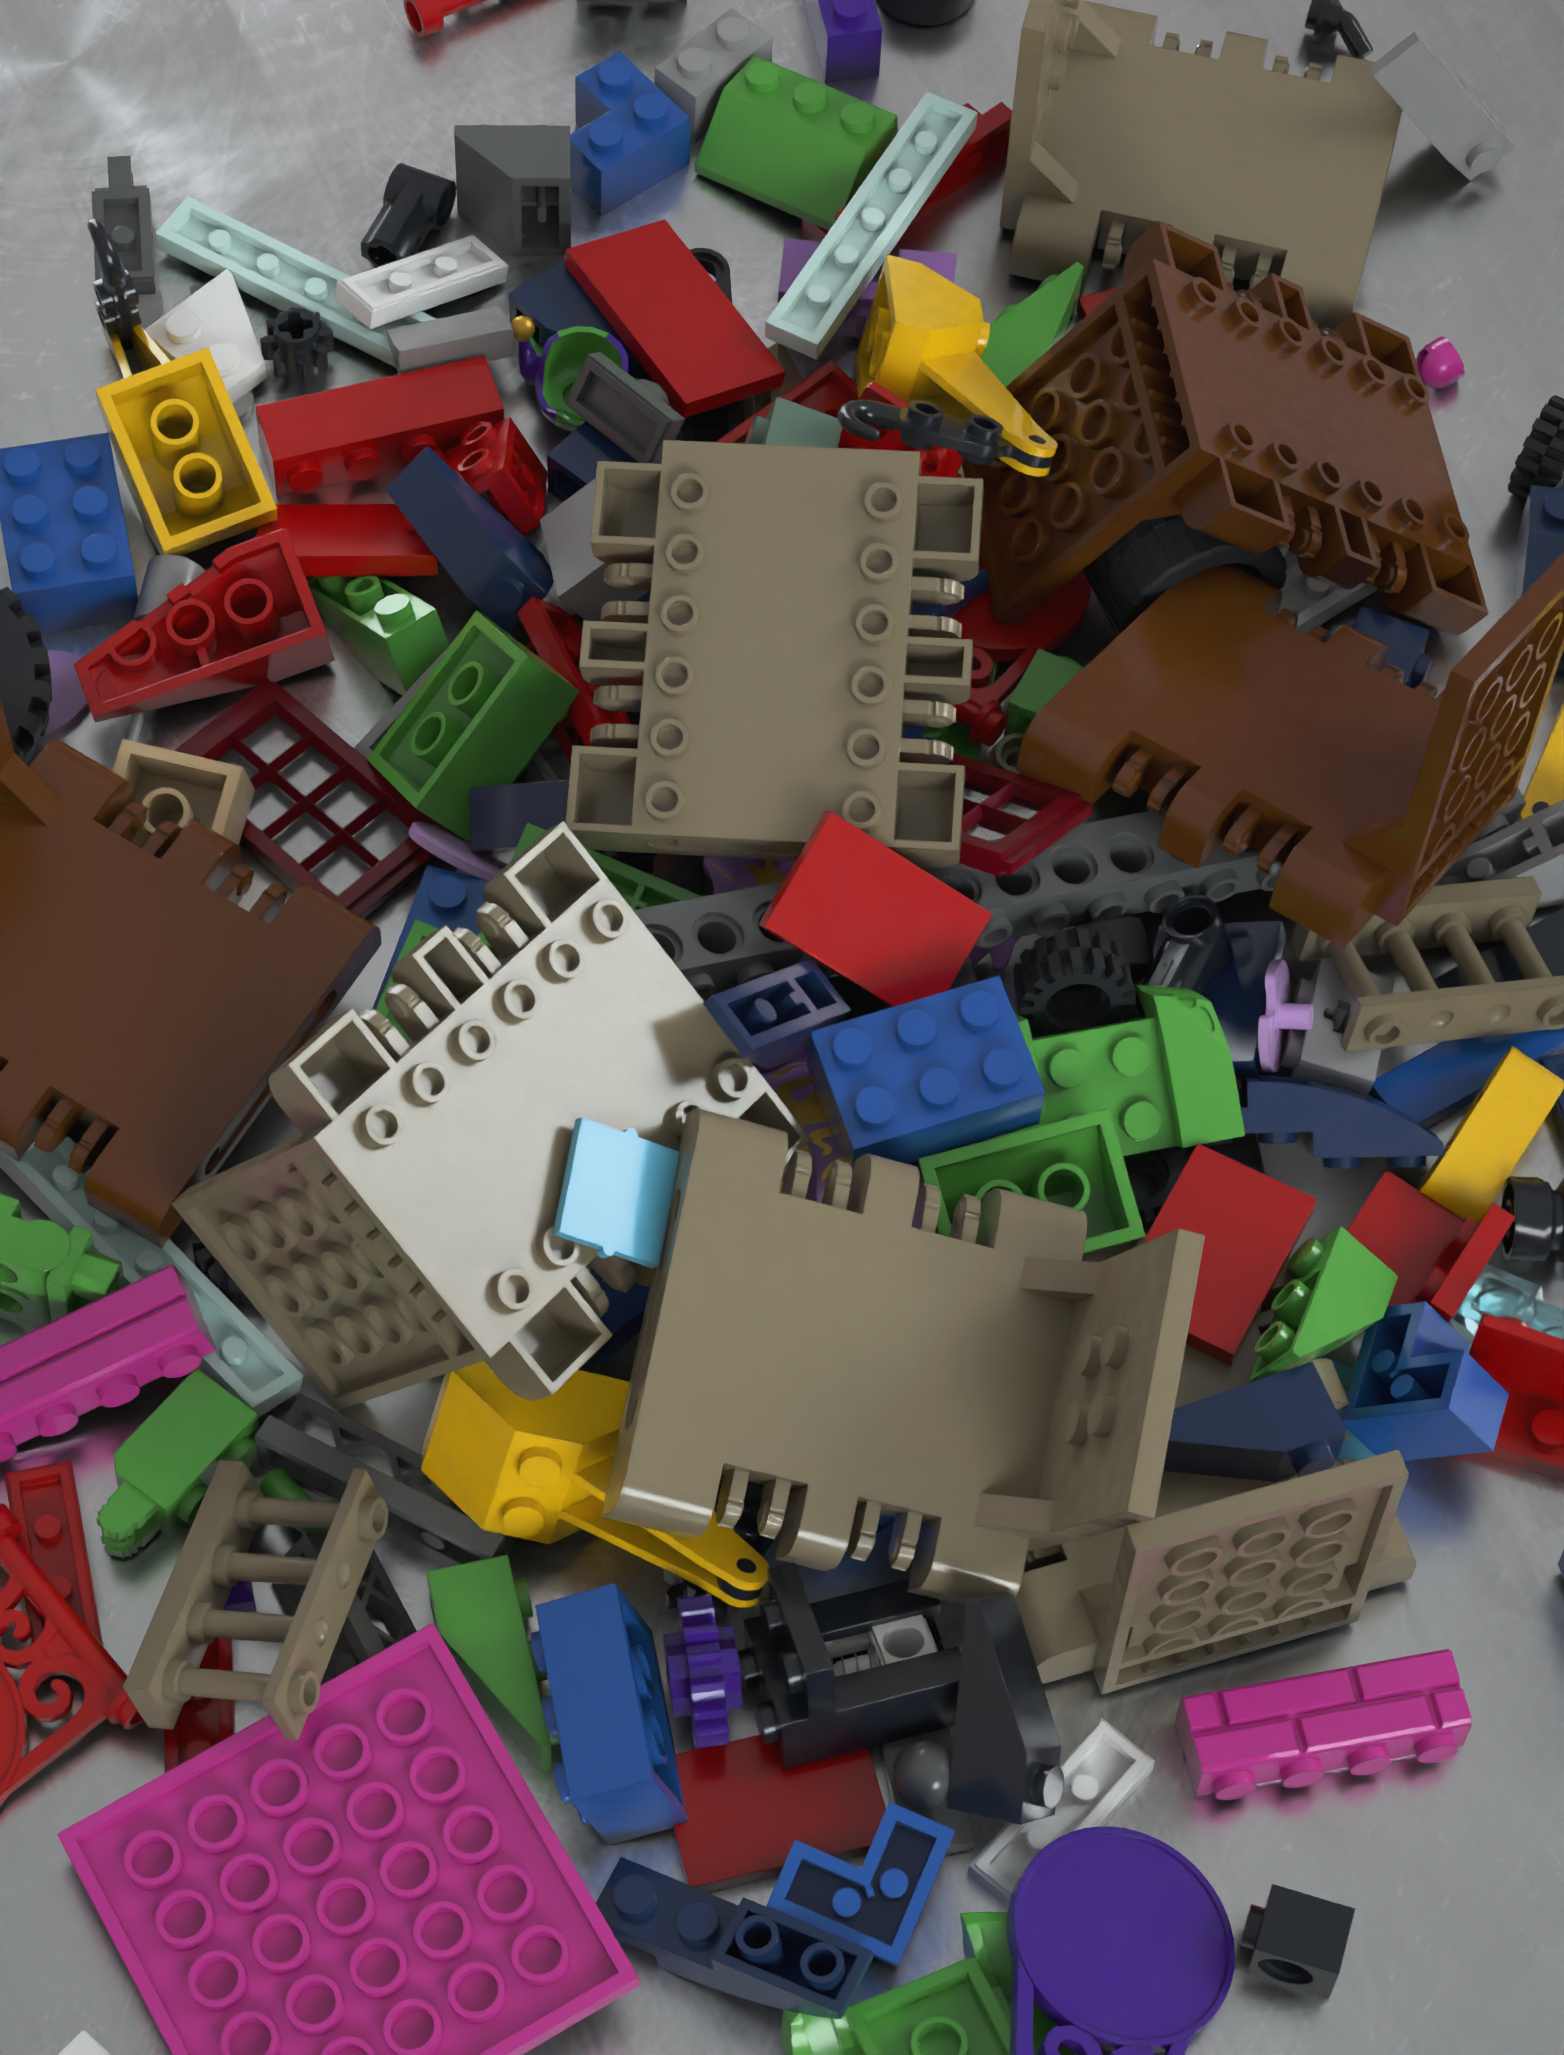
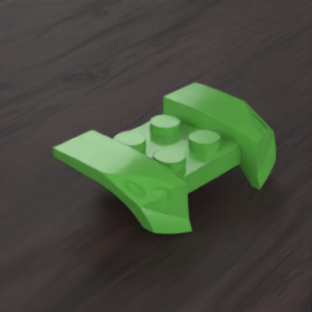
(1157, 1074)
(942, 2013)

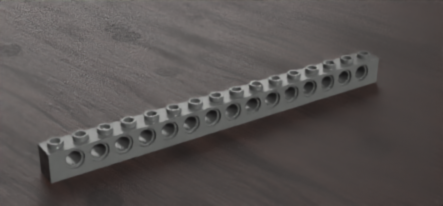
(1082, 878)

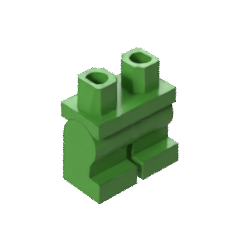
(47, 1269)

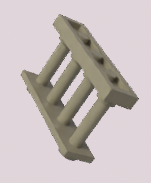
(1454, 919)
(216, 1560)

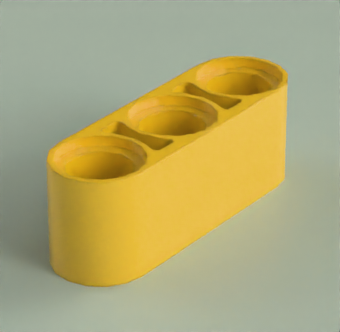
(1492, 1135)

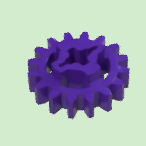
(702, 1671)

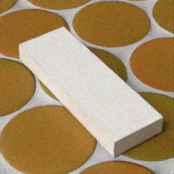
(421, 281)
(1097, 1781)

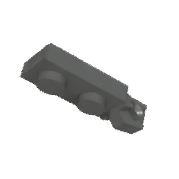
(128, 220)

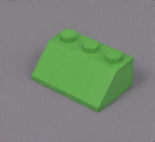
(793, 141)
(472, 723)
(1060, 1162)

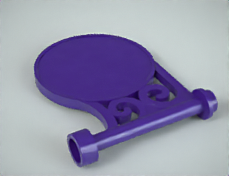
(1116, 1946)

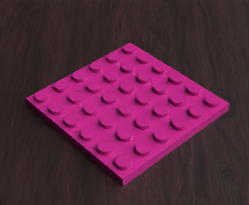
(352, 1882)

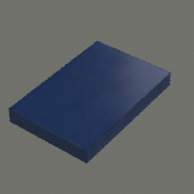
(1240, 990)

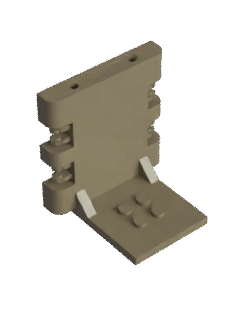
(1226, 151)
(776, 652)
(433, 1167)
(895, 1369)
(1222, 1559)

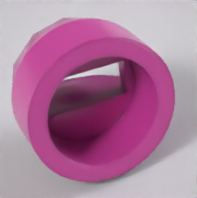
(1439, 363)

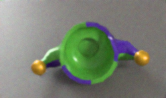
(559, 363)

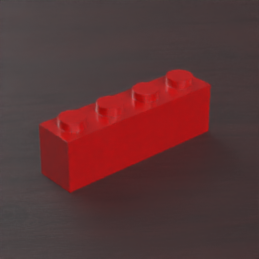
(373, 424)

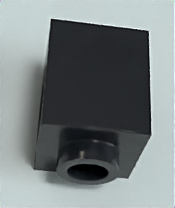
(1297, 1940)

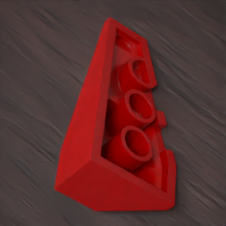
(214, 636)

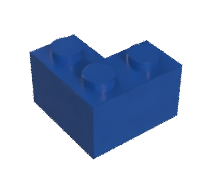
(626, 135)
(1421, 1389)
(871, 1903)

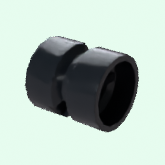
(1537, 1221)

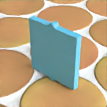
(616, 1193)

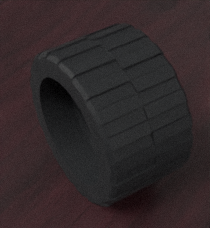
(1159, 557)

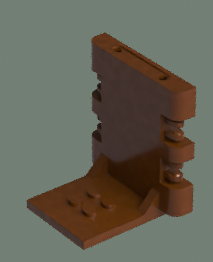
(1243, 427)
(1303, 742)
(144, 985)

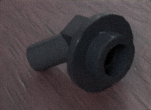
(1330, 17)

